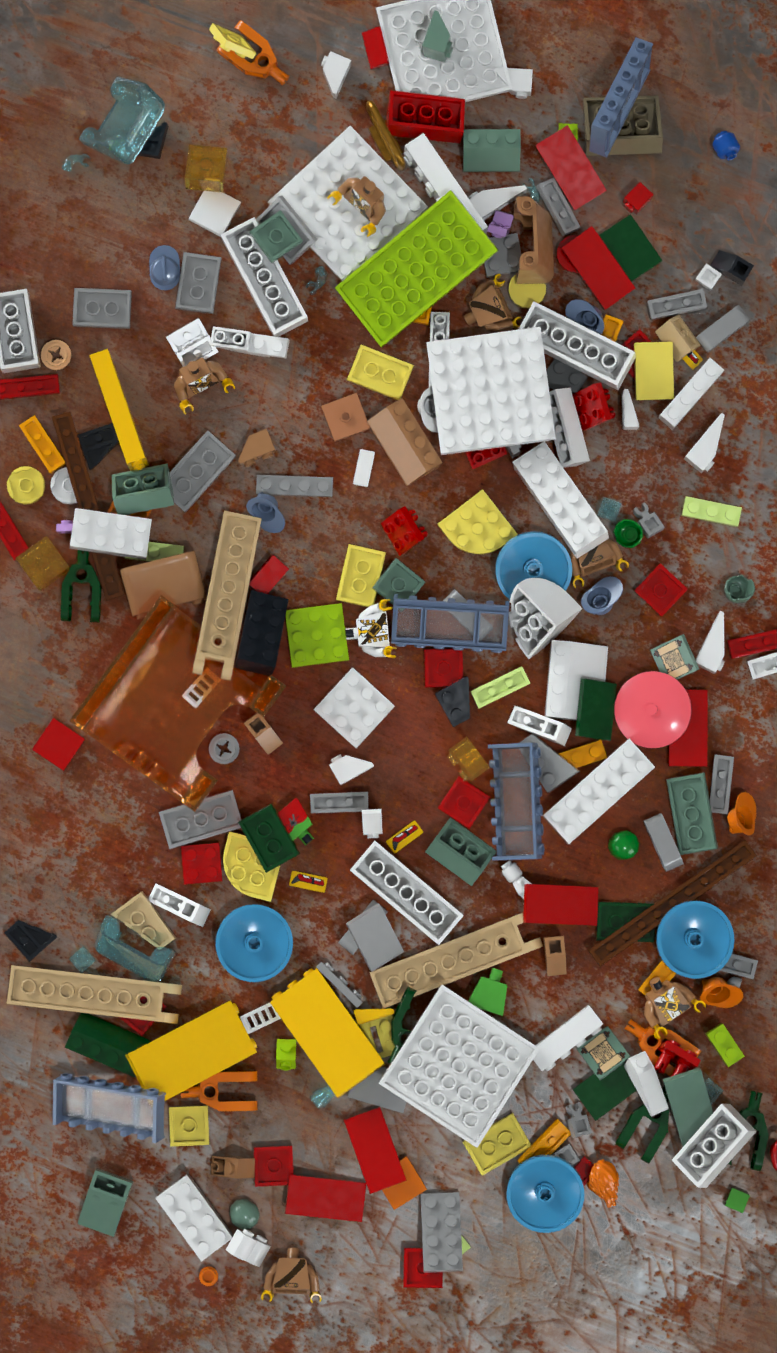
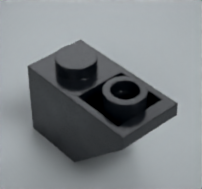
(732, 266)

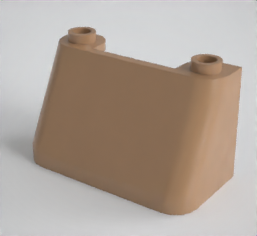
(535, 265)
(172, 577)

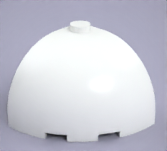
(540, 613)

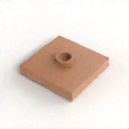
(345, 417)

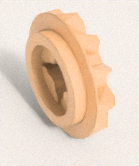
(54, 346)

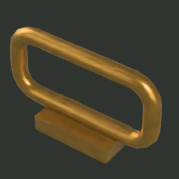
(383, 138)

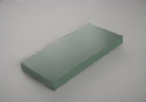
(692, 813)
(688, 1102)

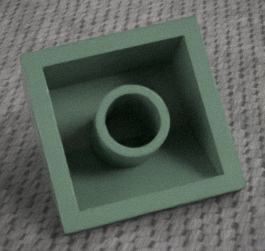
(437, 40)

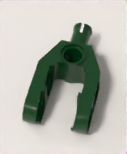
(67, 588)
(396, 1022)
(632, 1124)
(760, 1126)

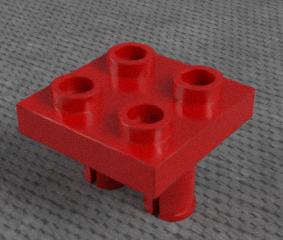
(593, 406)
(403, 530)
(672, 1052)

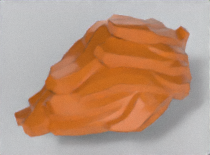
(604, 1181)

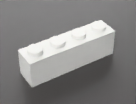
(691, 393)
(567, 427)
(567, 1036)

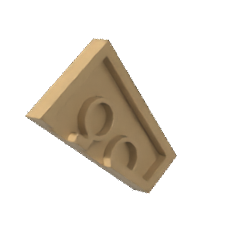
(145, 920)

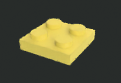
(232, 41)
(189, 1125)

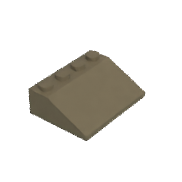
(640, 131)

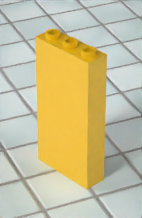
(119, 410)
(326, 1032)
(193, 1051)

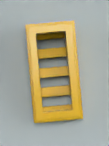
(367, 1015)

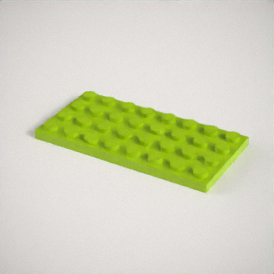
(416, 268)

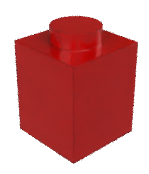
(637, 198)

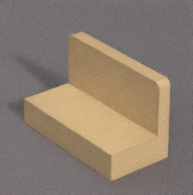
(678, 332)

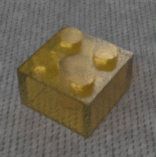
(206, 168)
(43, 563)
(468, 760)

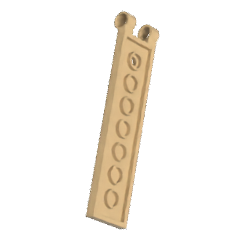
(227, 591)
(452, 960)
(90, 993)

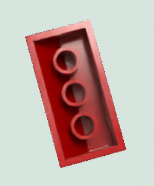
(433, 115)

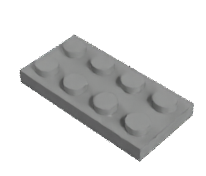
(199, 470)
(213, 817)
(441, 1232)

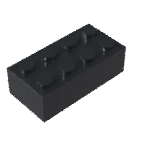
(261, 633)

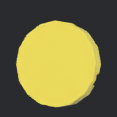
(525, 294)
(26, 485)

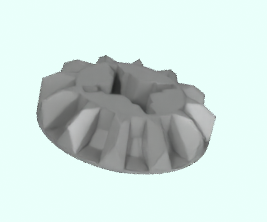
(222, 739)

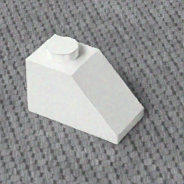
(335, 71)
(520, 80)
(348, 767)

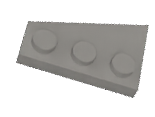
(554, 768)

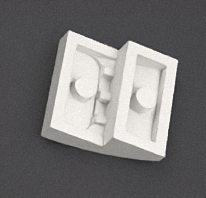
(214, 211)
(191, 342)

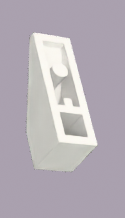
(495, 199)
(705, 449)
(712, 650)
(540, 725)
(372, 823)
(179, 905)
(646, 1083)

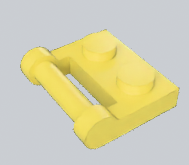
(383, 1028)

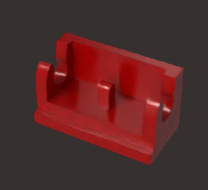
(268, 575)

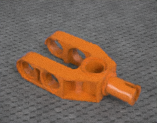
(266, 53)
(642, 1035)
(223, 1076)

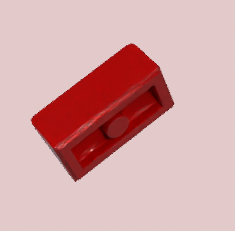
(375, 48)

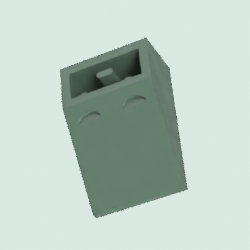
(105, 1202)

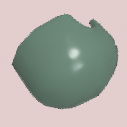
(739, 589)
(244, 1214)

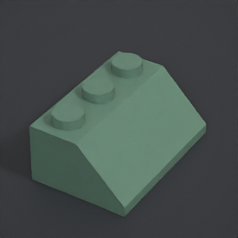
(491, 150)
(142, 490)
(460, 851)

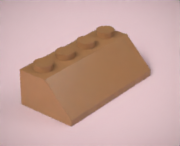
(404, 442)

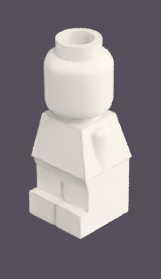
(513, 874)

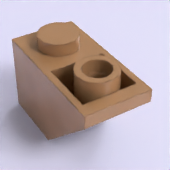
(257, 447)
(263, 733)
(555, 955)
(233, 1167)

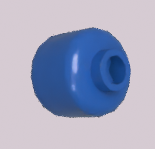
(726, 145)

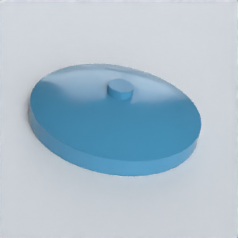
(532, 556)
(695, 939)
(254, 943)
(545, 1193)

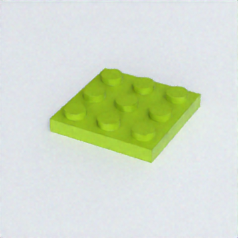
(316, 635)

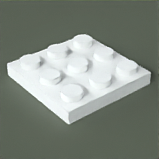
(354, 707)

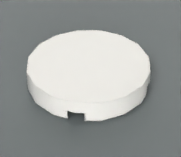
(62, 487)

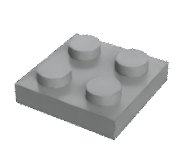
(506, 259)

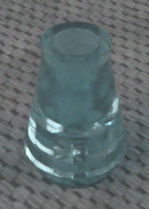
(322, 1097)

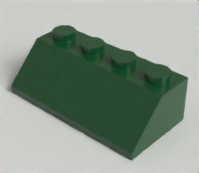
(104, 1042)

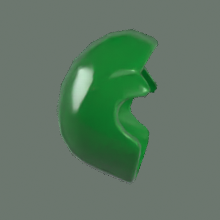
(628, 533)
(623, 845)

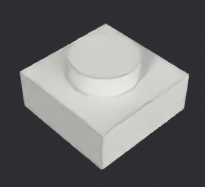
(708, 277)

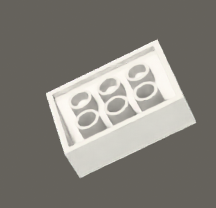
(567, 666)

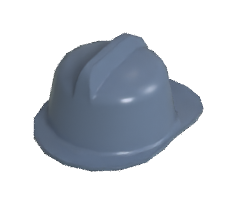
(164, 267)
(585, 315)
(266, 507)
(602, 596)

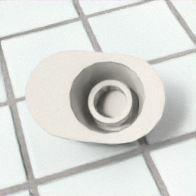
(427, 410)

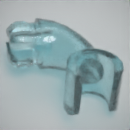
(71, 160)
(534, 192)
(321, 279)

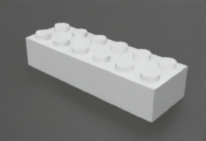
(435, 174)
(264, 280)
(580, 346)
(560, 500)
(598, 791)
(406, 892)

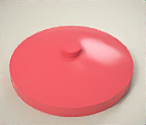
(652, 709)

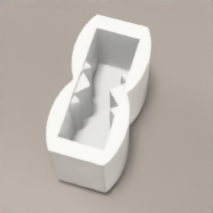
(248, 1248)

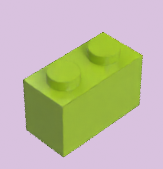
(724, 1045)

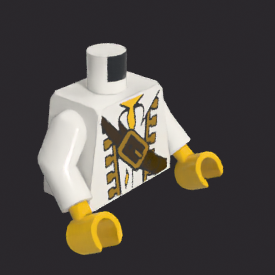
(373, 631)

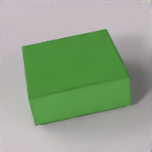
(737, 1200)

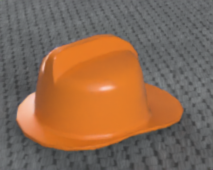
(743, 815)
(719, 993)

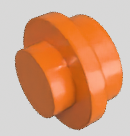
(208, 1276)

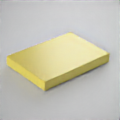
(654, 371)
(380, 372)
(359, 574)
(500, 1144)

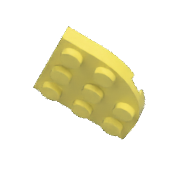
(477, 526)
(246, 870)

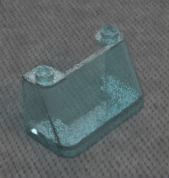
(127, 123)
(150, 968)

